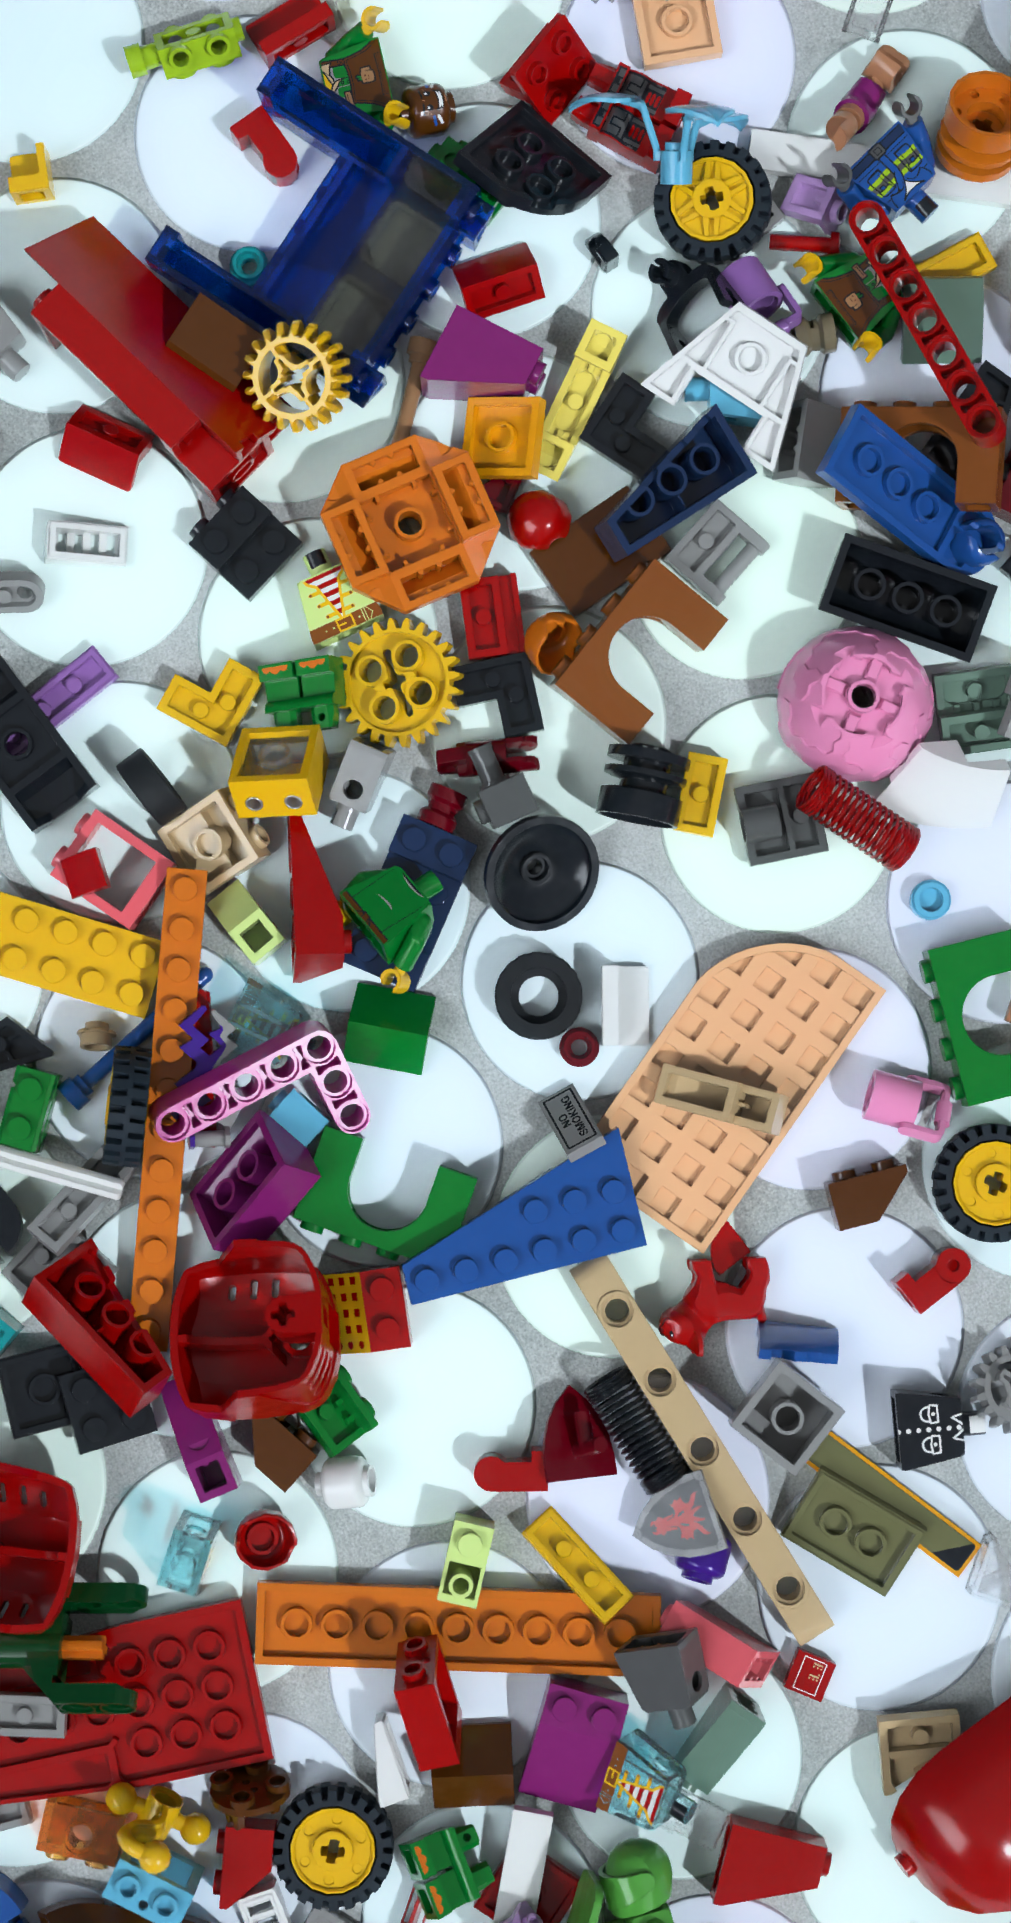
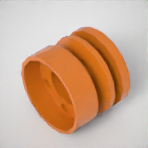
(977, 128)

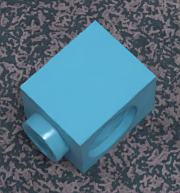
(298, 1116)

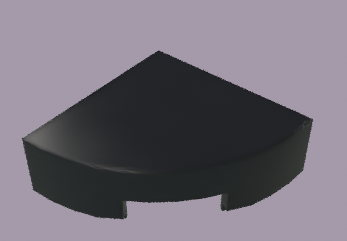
(602, 252)

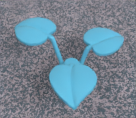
(678, 156)

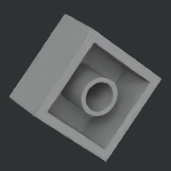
(786, 1416)

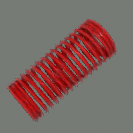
(830, 803)

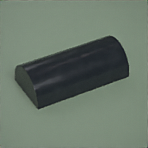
(907, 597)

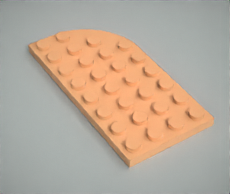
(755, 1018)

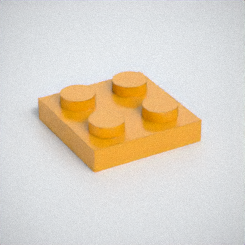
(505, 436)

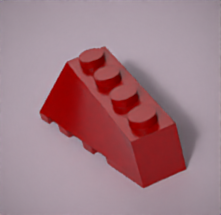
(98, 1327)

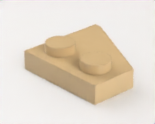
(911, 1741)

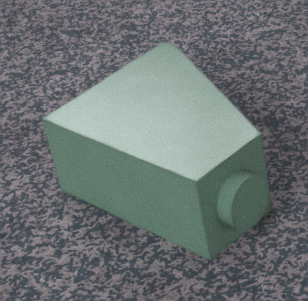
(719, 1738)

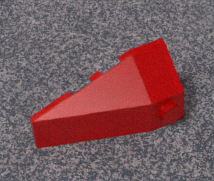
(317, 920)

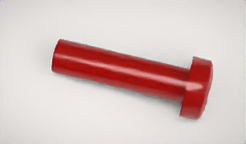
(806, 243)

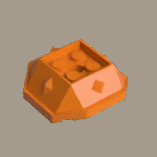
(417, 482)

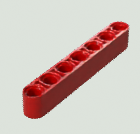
(914, 310)

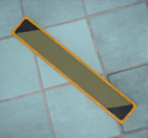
(943, 1538)

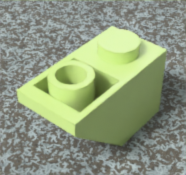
(247, 923)
(466, 1560)

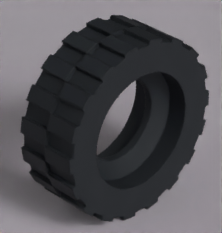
(568, 1002)

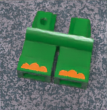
(303, 687)
(458, 1881)

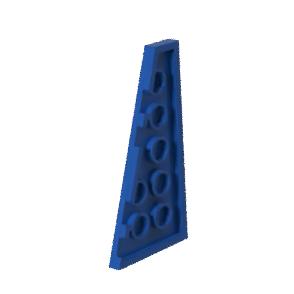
(547, 1224)

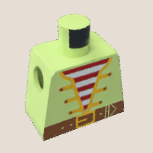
(331, 605)

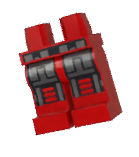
(622, 126)

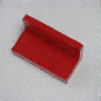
(290, 28)
(499, 280)
(104, 447)

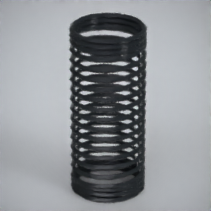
(649, 1462)

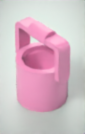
(896, 1102)

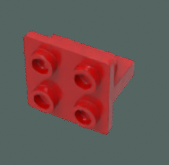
(550, 69)

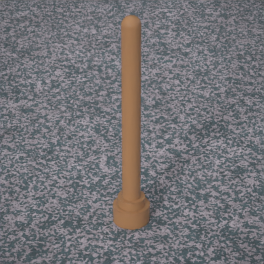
(419, 350)

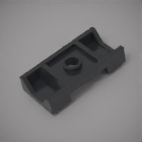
(48, 774)

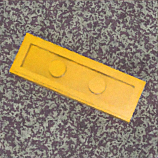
(577, 1565)

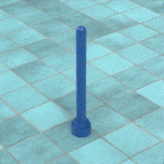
(80, 1087)

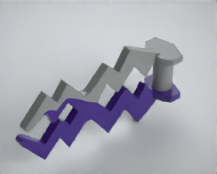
(204, 1064)

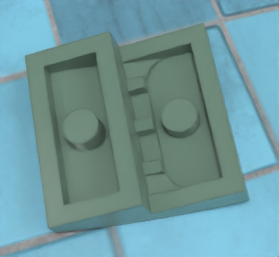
(962, 305)
(972, 707)

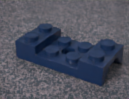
(416, 850)

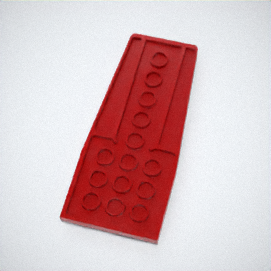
(192, 1718)

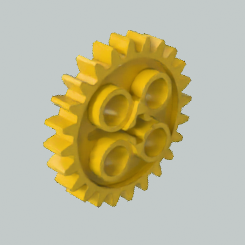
(430, 668)

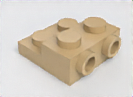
(215, 839)

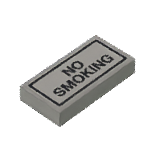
(572, 1123)

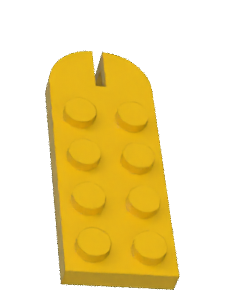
(77, 956)

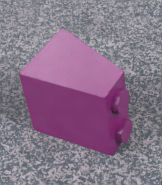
(481, 361)

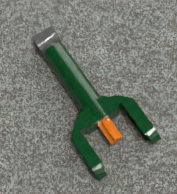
(47, 1654)

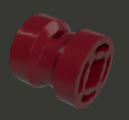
(442, 807)

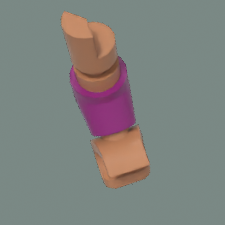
(865, 97)

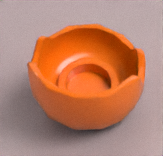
(550, 639)

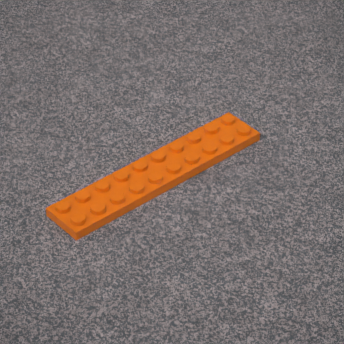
(505, 1633)

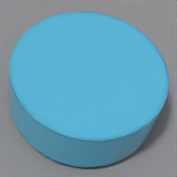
(930, 900)

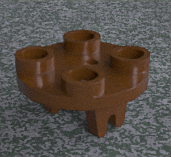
(249, 1791)

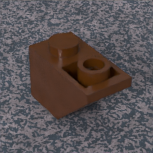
(863, 1196)
(282, 1450)

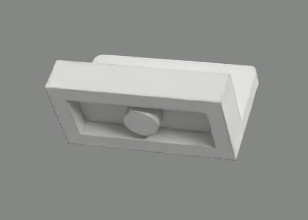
(624, 1005)

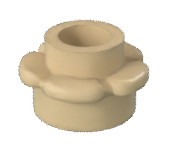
(96, 1036)

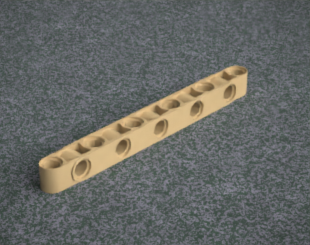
(685, 1424)

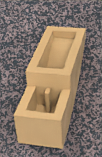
(721, 1099)

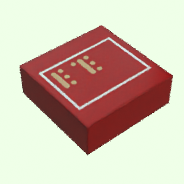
(809, 1674)

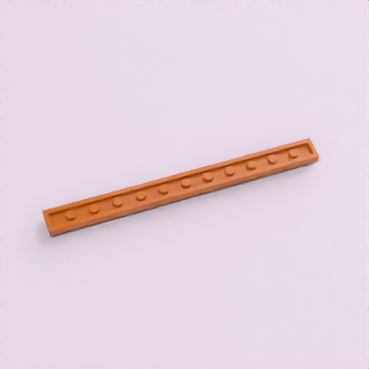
(162, 1159)

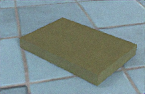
(853, 1531)

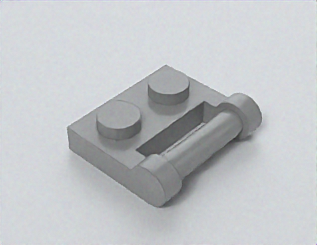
(707, 542)

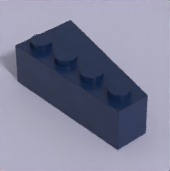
(686, 478)

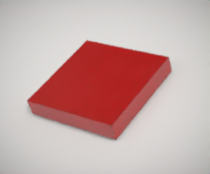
(555, 1895)

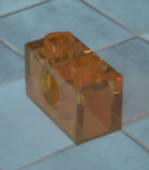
(58, 1838)

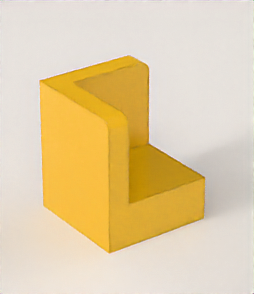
(31, 177)

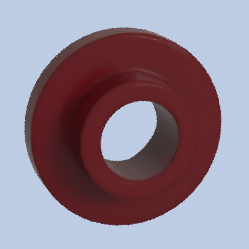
(590, 1040)

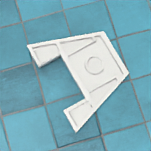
(748, 361)

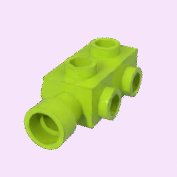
(193, 52)

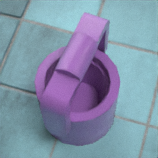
(760, 292)

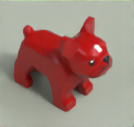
(715, 1301)

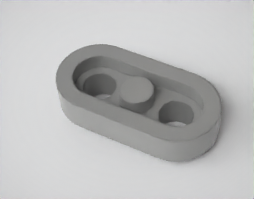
(17, 599)

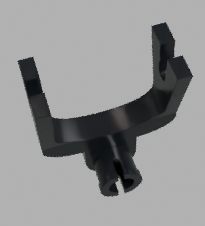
(680, 287)

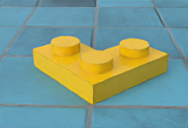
(215, 712)

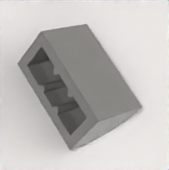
(805, 442)

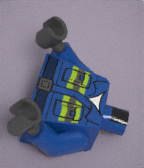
(893, 169)

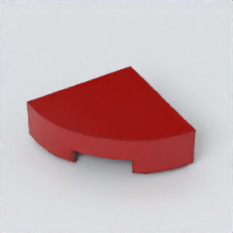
(727, 1249)

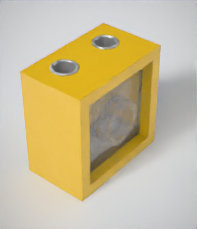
(279, 771)

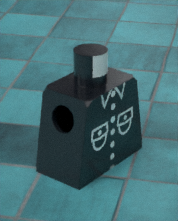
(930, 1427)

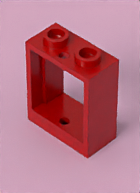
(428, 1702)

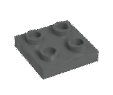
(773, 824)

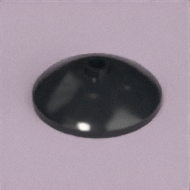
(556, 885)

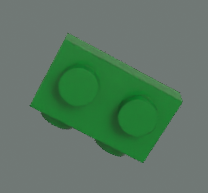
(341, 1417)

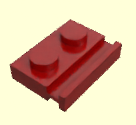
(493, 617)

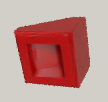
(85, 873)

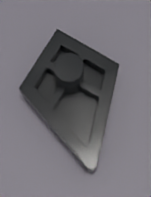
(19, 1046)

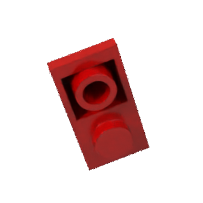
(245, 1858)

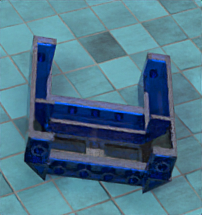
(360, 247)

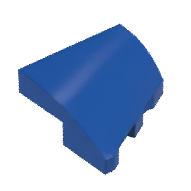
(797, 1342)

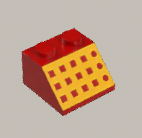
(371, 1309)

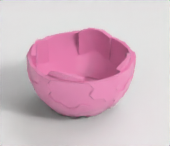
(826, 725)

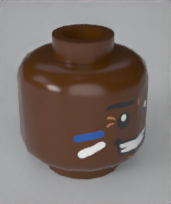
(429, 110)

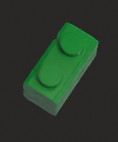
(29, 1108)

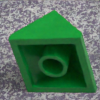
(389, 1029)

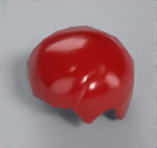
(538, 519)
(265, 1539)

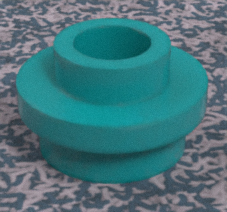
(246, 255)

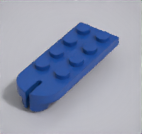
(908, 494)

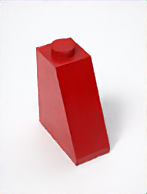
(766, 1861)

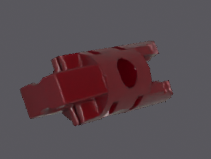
(457, 760)

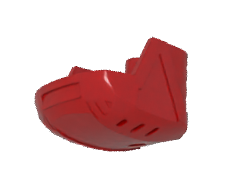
(238, 1354)
(36, 1548)

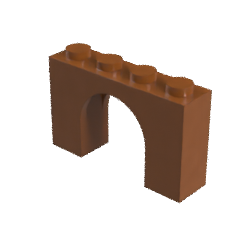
(978, 468)
(587, 677)

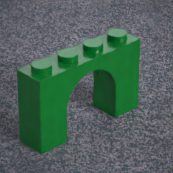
(952, 974)
(331, 1207)

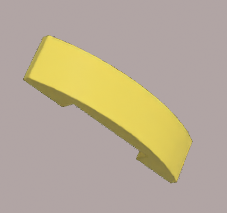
(579, 396)

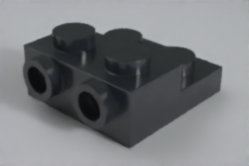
(244, 542)

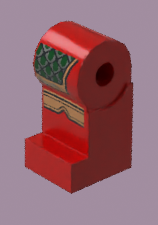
(270, 145)
(946, 1270)
(511, 1474)

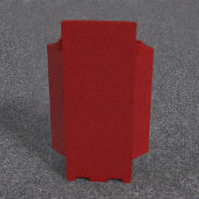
(117, 326)

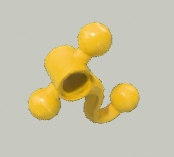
(155, 1818)

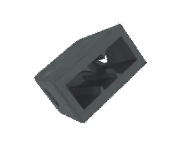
(666, 1672)

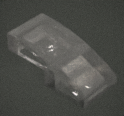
(705, 1826)

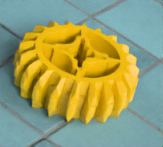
(286, 363)

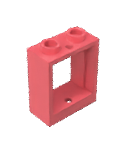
(148, 890)

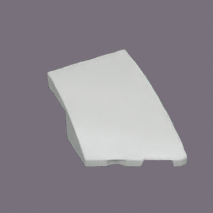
(944, 788)

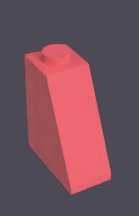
(725, 1648)

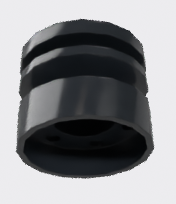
(643, 785)

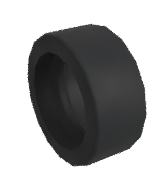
(151, 787)

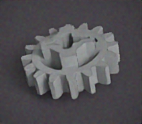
(994, 1388)

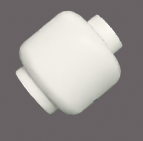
(346, 1482)

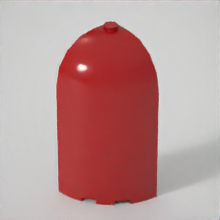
(957, 1819)

